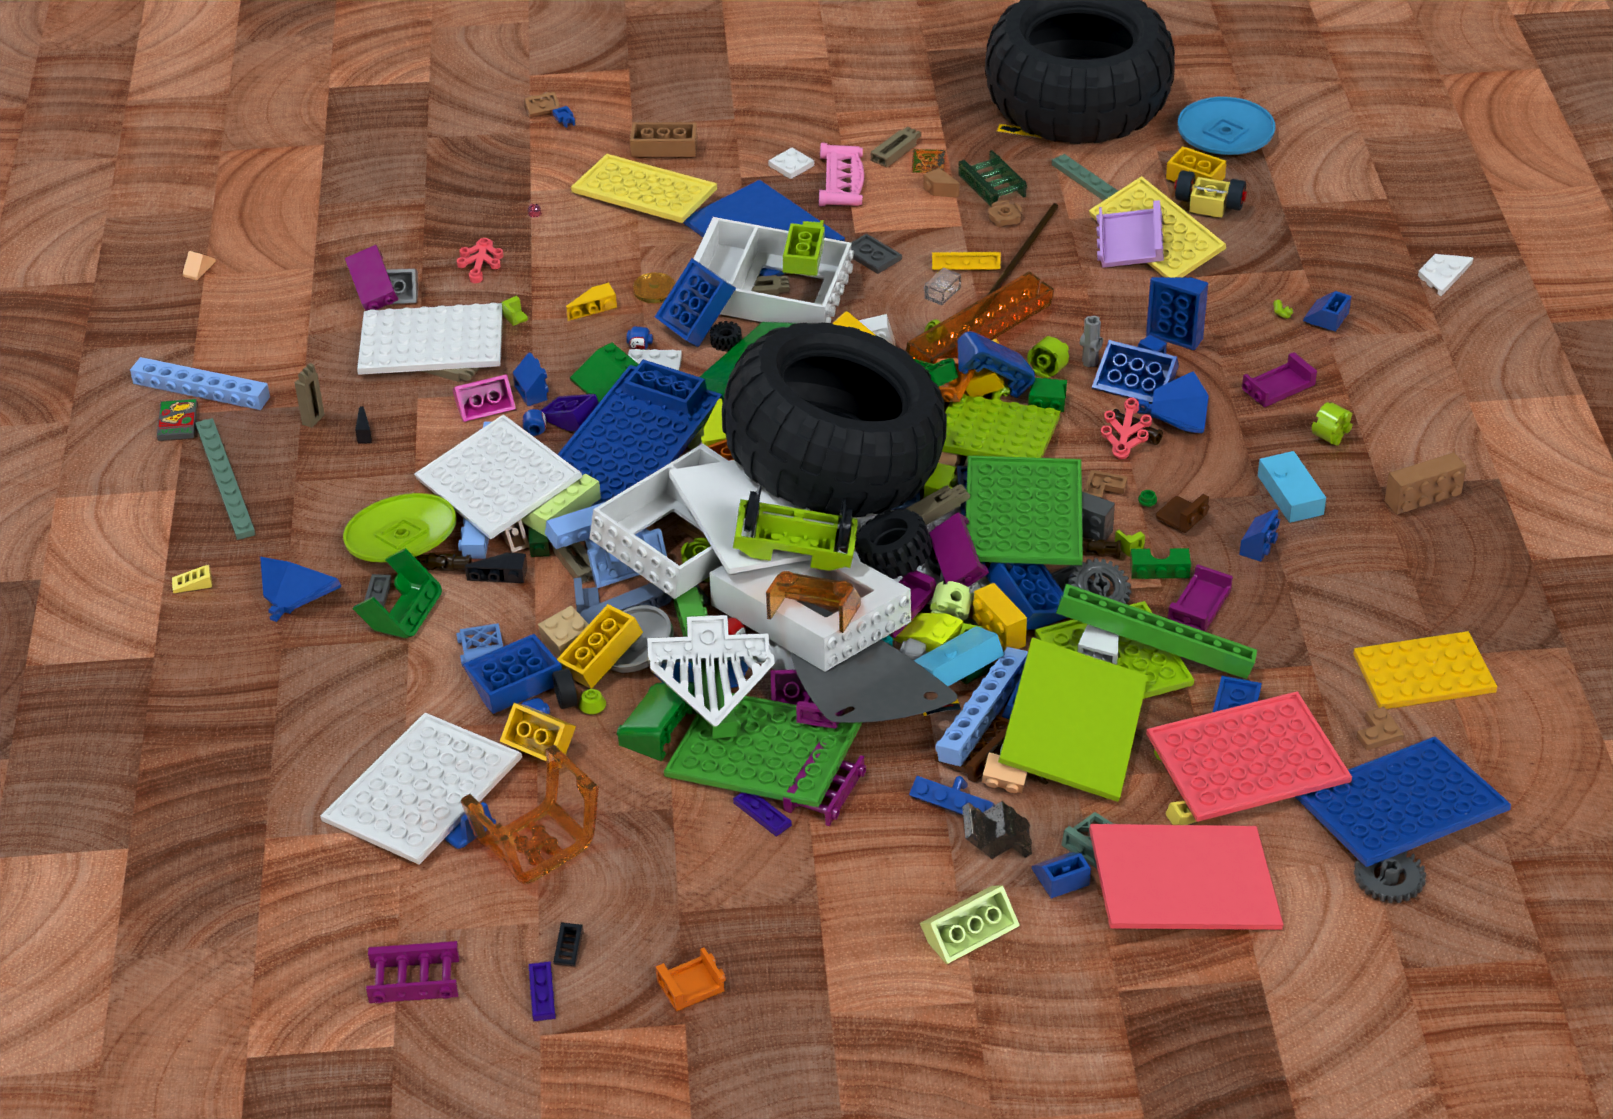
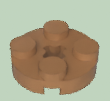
(1004, 213)

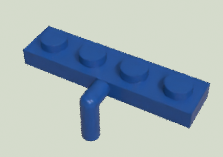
(945, 796)

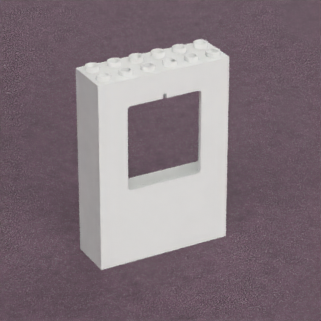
(740, 252)
(641, 506)
(803, 631)

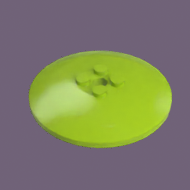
(398, 523)

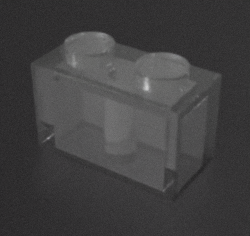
(942, 286)

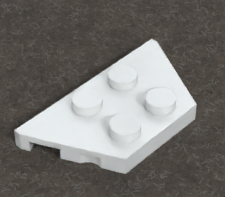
(1443, 271)

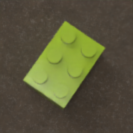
(803, 249)

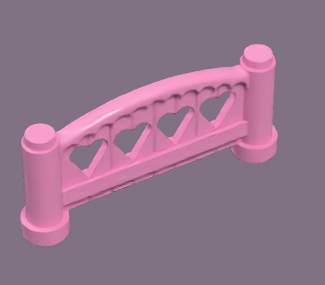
(834, 156)

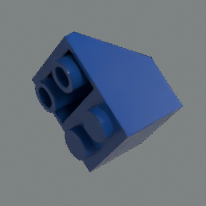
(1329, 311)
(530, 380)
(1260, 536)
(1063, 874)

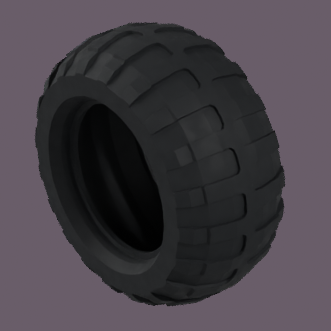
(1080, 67)
(833, 419)

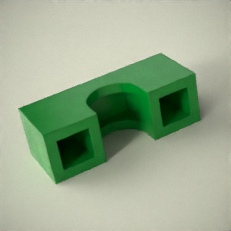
(1146, 566)

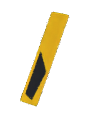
(1014, 130)

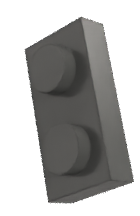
(379, 588)

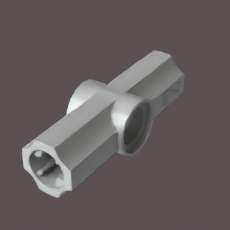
(1091, 341)

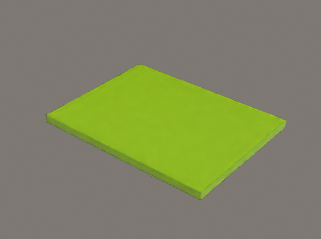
(1074, 719)

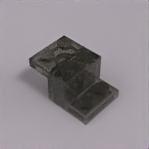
(997, 830)

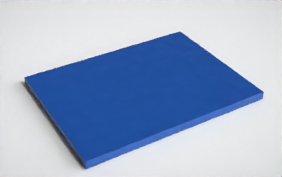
(757, 206)
(1404, 801)

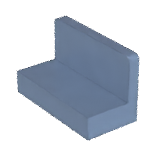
(585, 597)

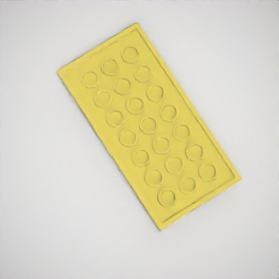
(644, 188)
(1185, 240)

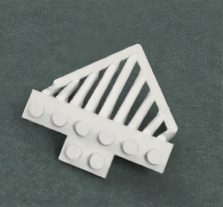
(710, 642)

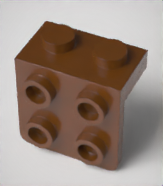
(1182, 513)

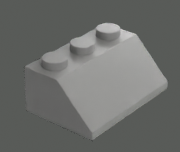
(404, 284)

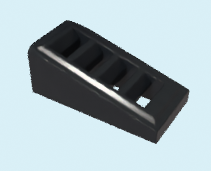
(362, 429)
(569, 929)

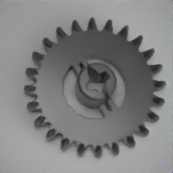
(1101, 584)
(1386, 884)

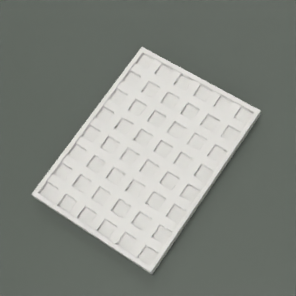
(431, 338)

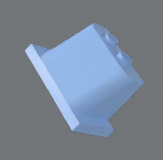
(609, 569)

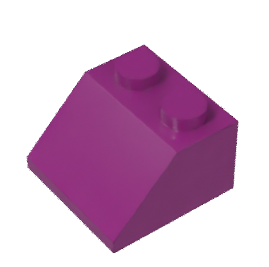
(787, 687)

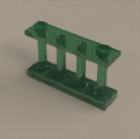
(986, 189)

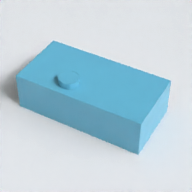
(1291, 486)
(962, 655)

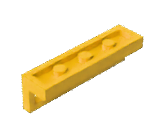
(966, 260)

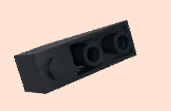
(500, 568)

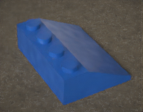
(695, 302)
(1177, 310)
(1134, 371)
(1030, 589)
(513, 673)

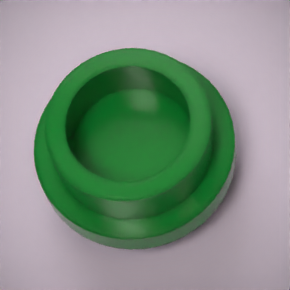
(1147, 498)

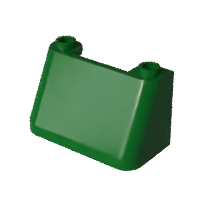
(654, 720)

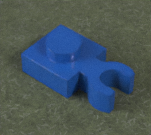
(564, 115)

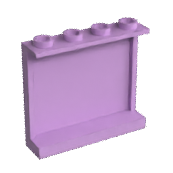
(1130, 237)

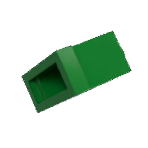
(1048, 393)

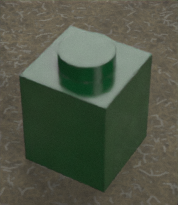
(538, 544)

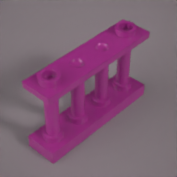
(838, 798)
(410, 955)

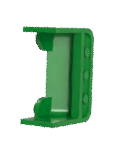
(418, 597)

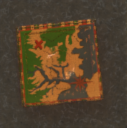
(927, 160)

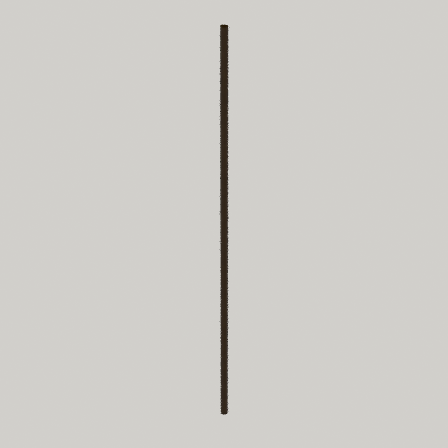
(1024, 248)

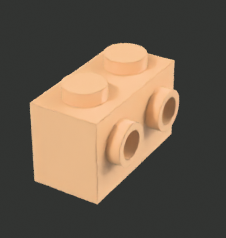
(1002, 775)

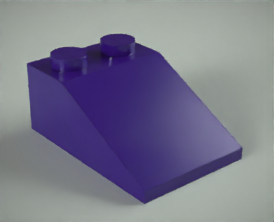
(570, 411)

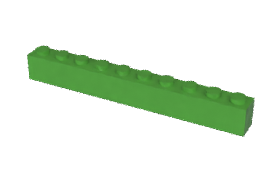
(691, 605)
(1156, 631)

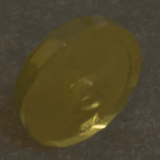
(653, 287)

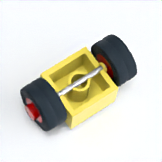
(1209, 195)

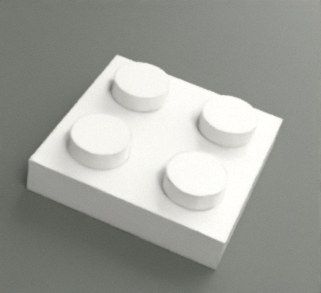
(791, 163)

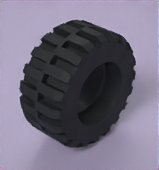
(894, 543)

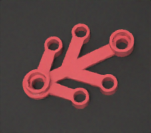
(483, 246)
(1126, 430)

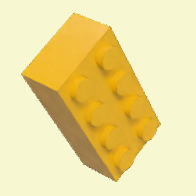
(600, 645)

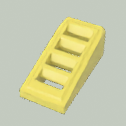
(197, 579)
(1176, 814)

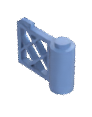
(482, 647)

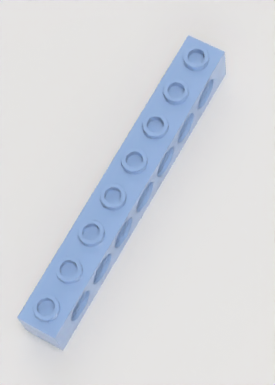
(200, 383)
(981, 708)

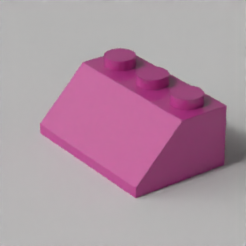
(484, 398)

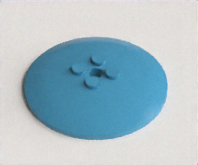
(1226, 125)

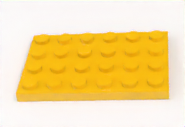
(1424, 670)

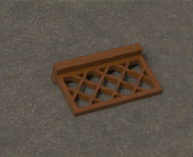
(977, 762)

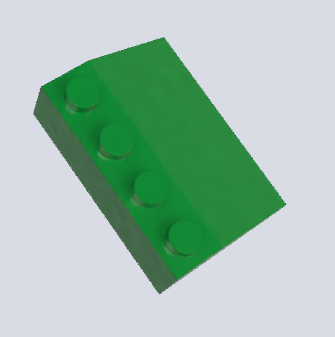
(602, 370)

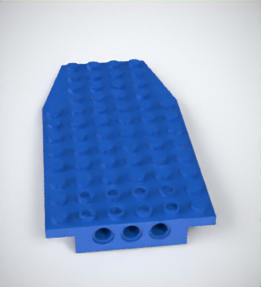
(639, 426)

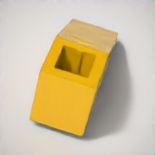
(593, 301)

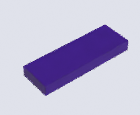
(763, 812)
(541, 991)

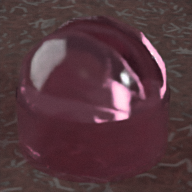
(534, 210)

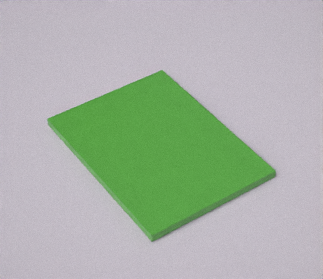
(1025, 509)
(764, 753)

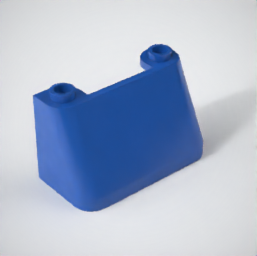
(980, 352)

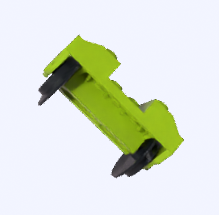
(795, 532)

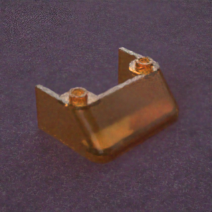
(814, 590)

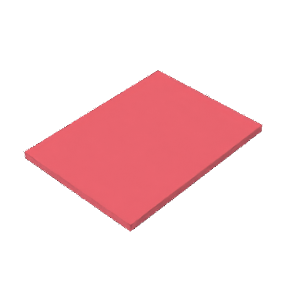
(1248, 756)
(1184, 877)

